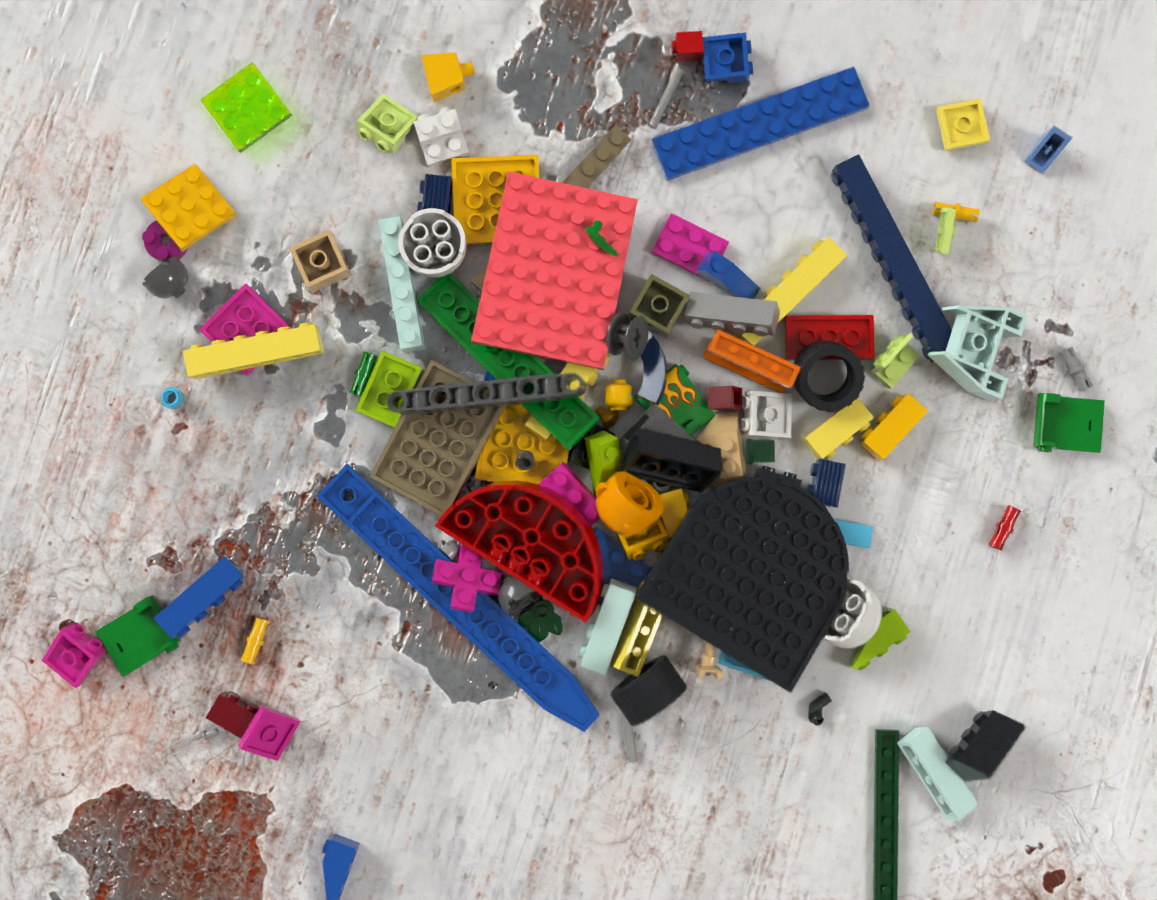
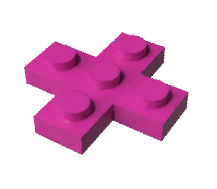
(466, 579)

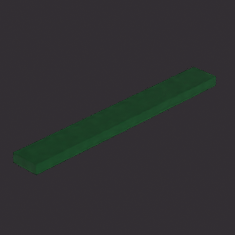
(886, 815)

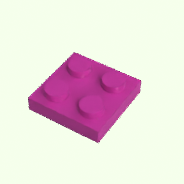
(269, 733)

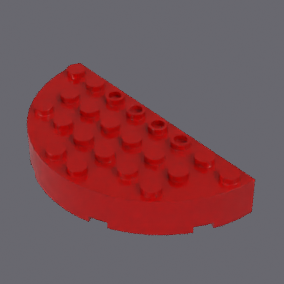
(534, 539)

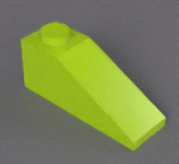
(603, 457)

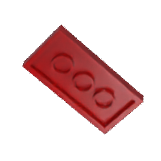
(852, 331)

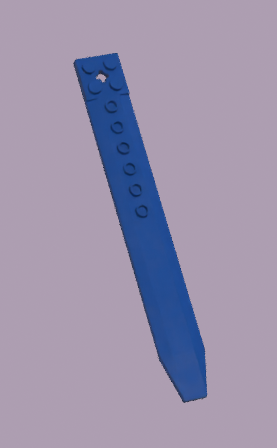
(487, 626)

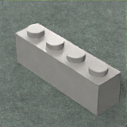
(732, 314)

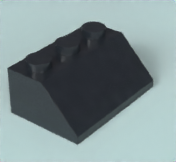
(984, 745)

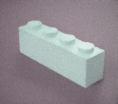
(608, 626)
(940, 780)

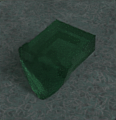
(759, 451)

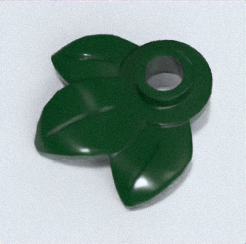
(541, 624)

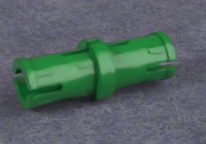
(363, 373)

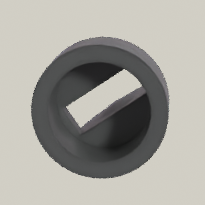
(525, 460)

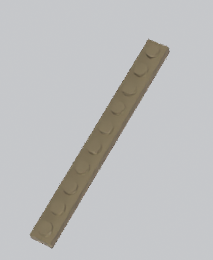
(585, 172)

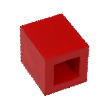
(688, 46)

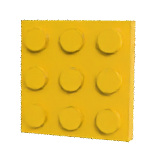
(188, 207)

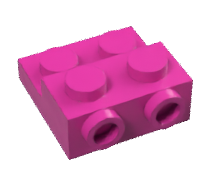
(74, 654)

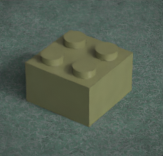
(659, 304)

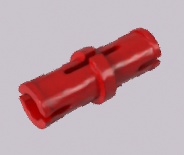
(1004, 527)

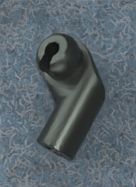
(816, 707)

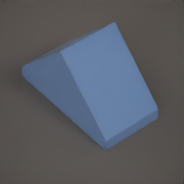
(1048, 148)

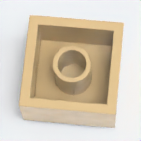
(320, 261)

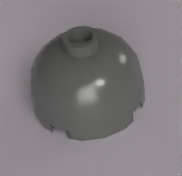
(167, 279)
(516, 596)

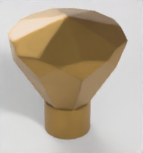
(607, 417)

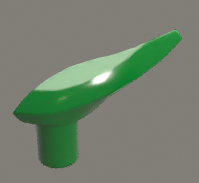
(598, 239)

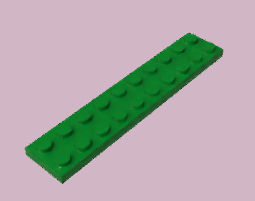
(456, 312)

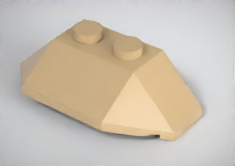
(726, 434)

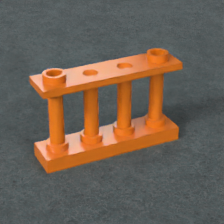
(751, 362)

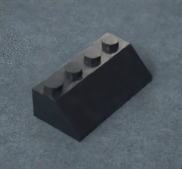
(672, 460)

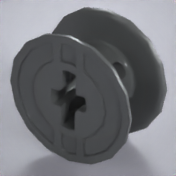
(627, 335)

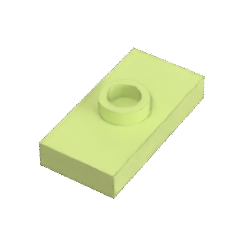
(946, 230)

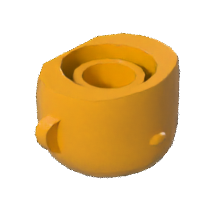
(627, 504)

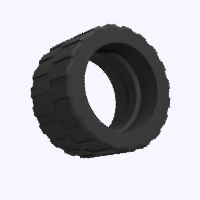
(846, 393)
(649, 693)

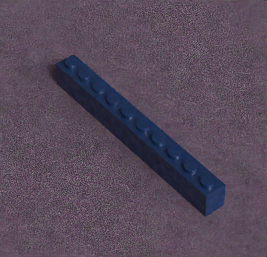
(892, 254)

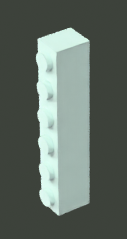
(401, 288)

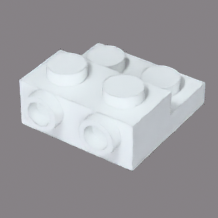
(441, 137)
(766, 414)

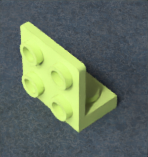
(895, 362)

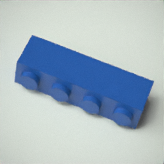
(199, 598)

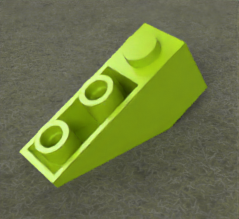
(890, 631)

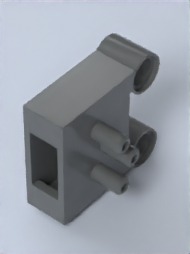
(657, 421)

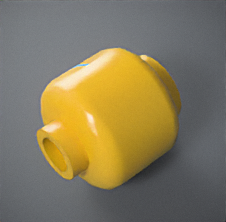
(619, 396)

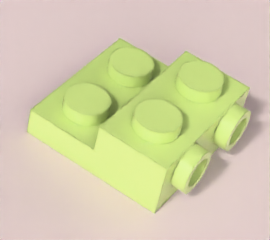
(386, 124)

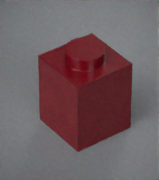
(724, 398)

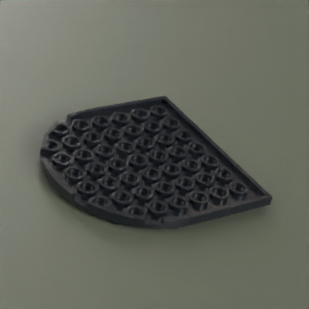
(754, 575)

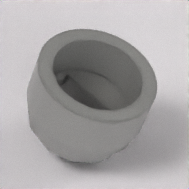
(450, 549)

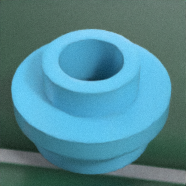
(165, 398)

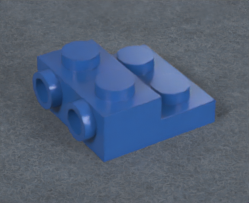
(727, 58)

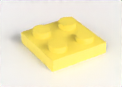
(962, 124)

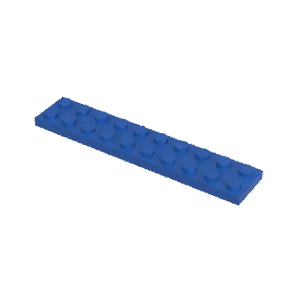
(760, 123)

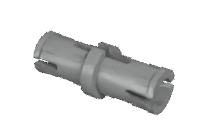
(1076, 369)

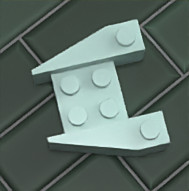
(975, 345)

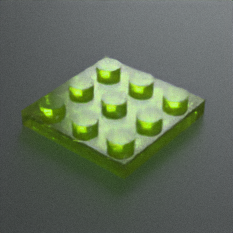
(246, 107)

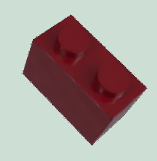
(232, 713)

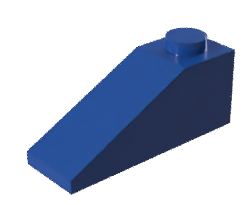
(727, 276)
(337, 864)

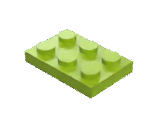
(388, 376)

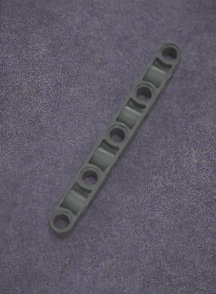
(502, 393)

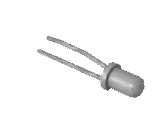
(205, 734)

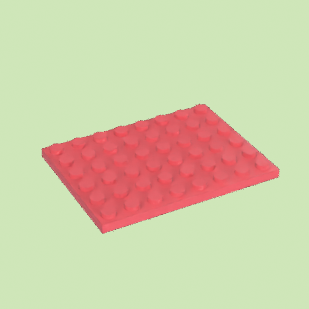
(545, 278)

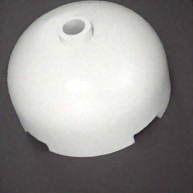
(431, 230)
(860, 617)

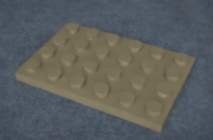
(436, 452)

